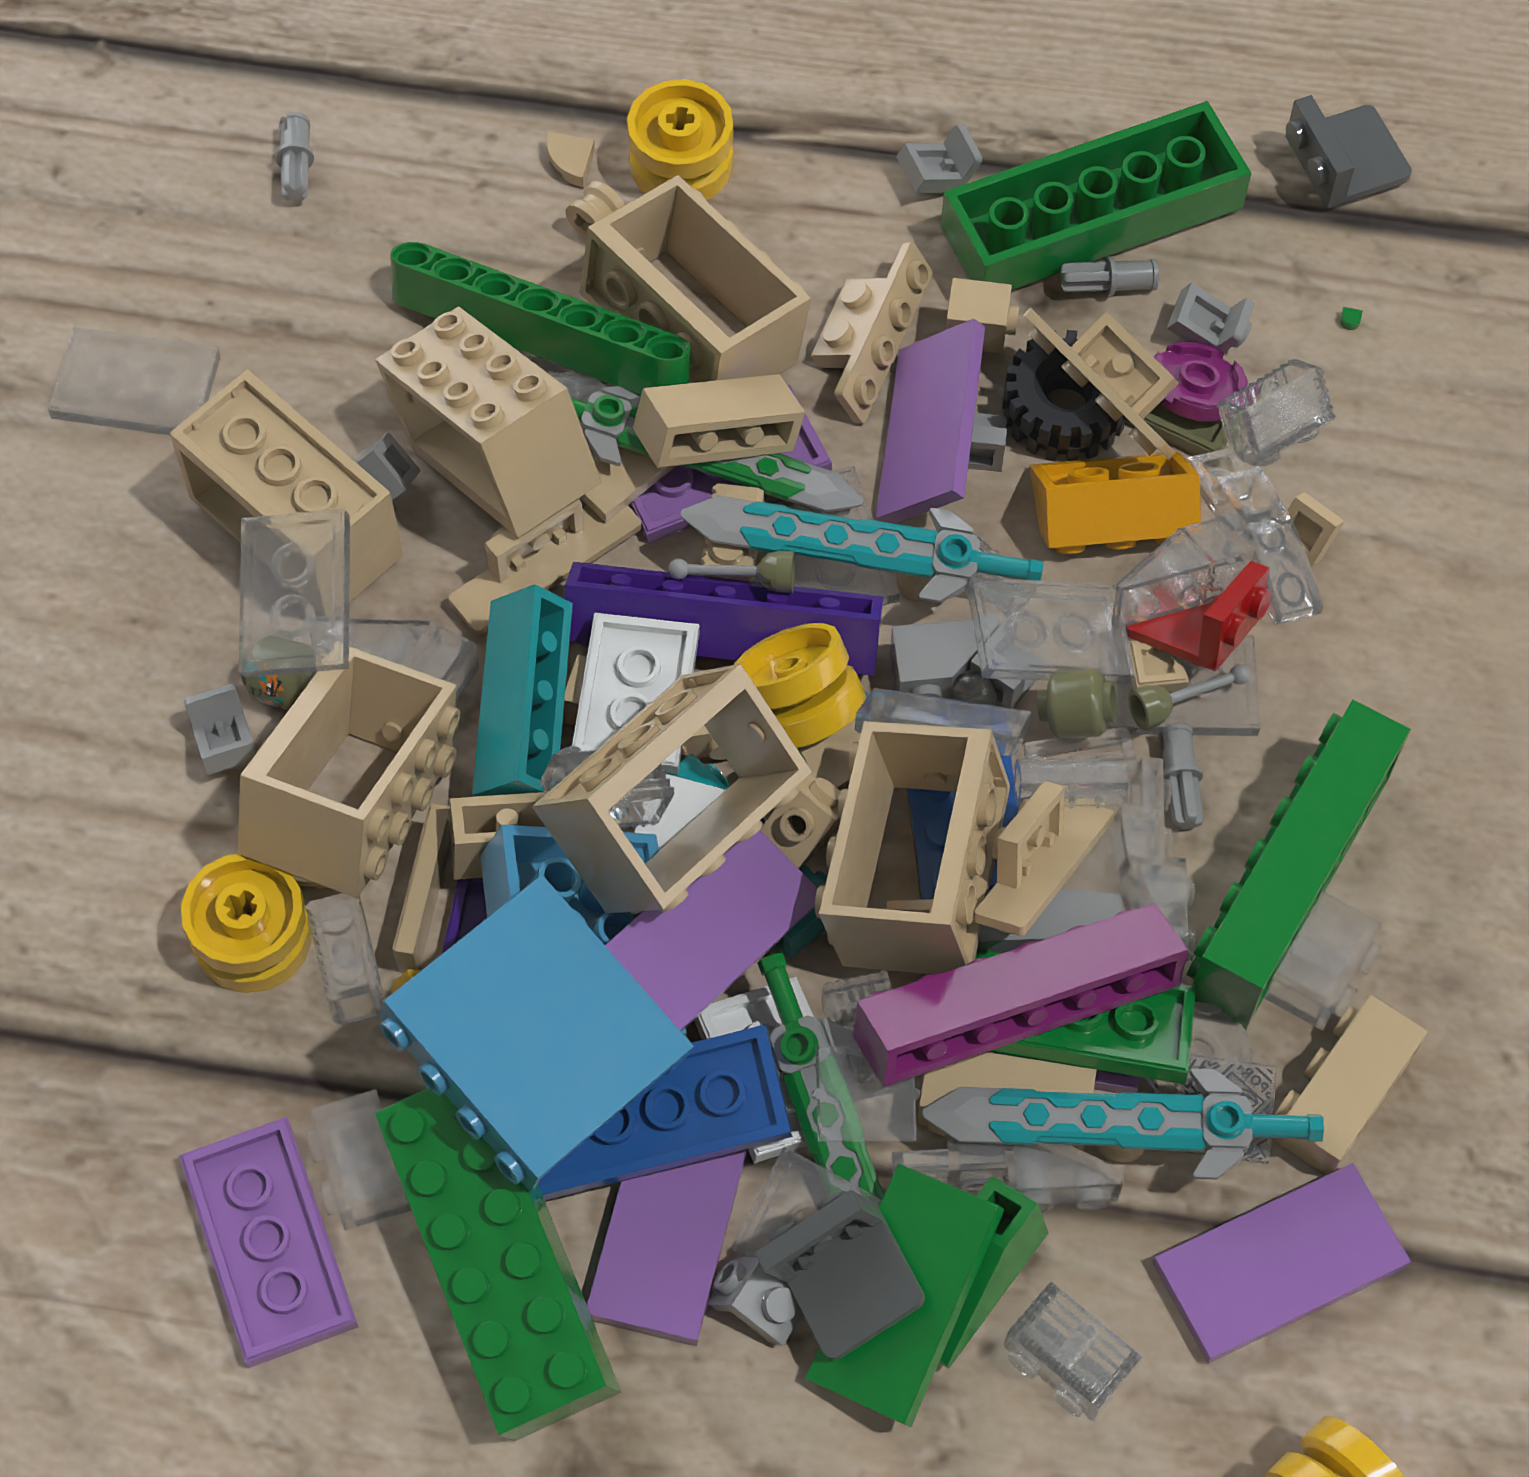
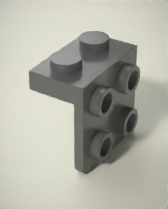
(1345, 152)
(844, 1272)

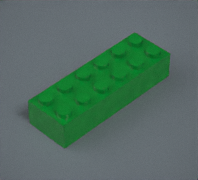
(1096, 198)
(1295, 860)
(498, 1271)

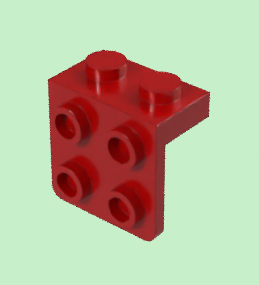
(1212, 630)

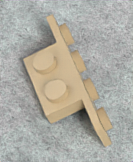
(869, 329)
(1119, 368)
(540, 557)
(1038, 857)

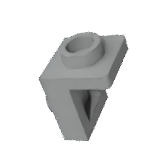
(941, 165)
(1208, 320)
(220, 729)
(757, 1299)

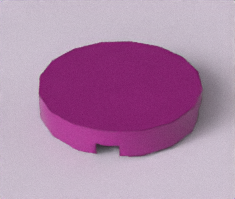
(1202, 379)

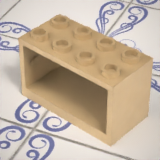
(717, 255)
(489, 420)
(262, 458)
(750, 741)
(914, 759)
(325, 838)

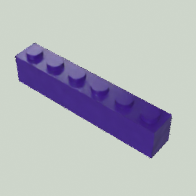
(728, 611)

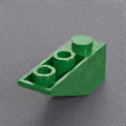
(1010, 1249)

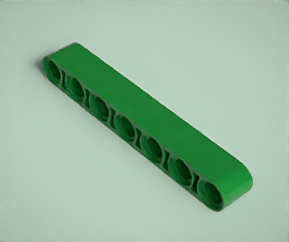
(540, 319)

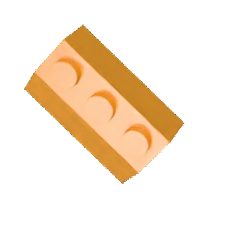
(1114, 500)

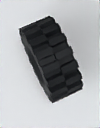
(1040, 421)

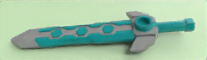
(944, 555)
(1143, 1121)

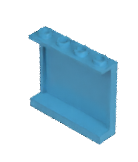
(532, 1032)

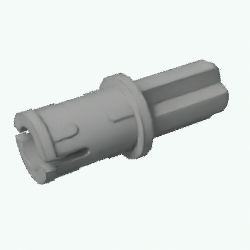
(294, 155)
(1109, 276)
(1184, 775)

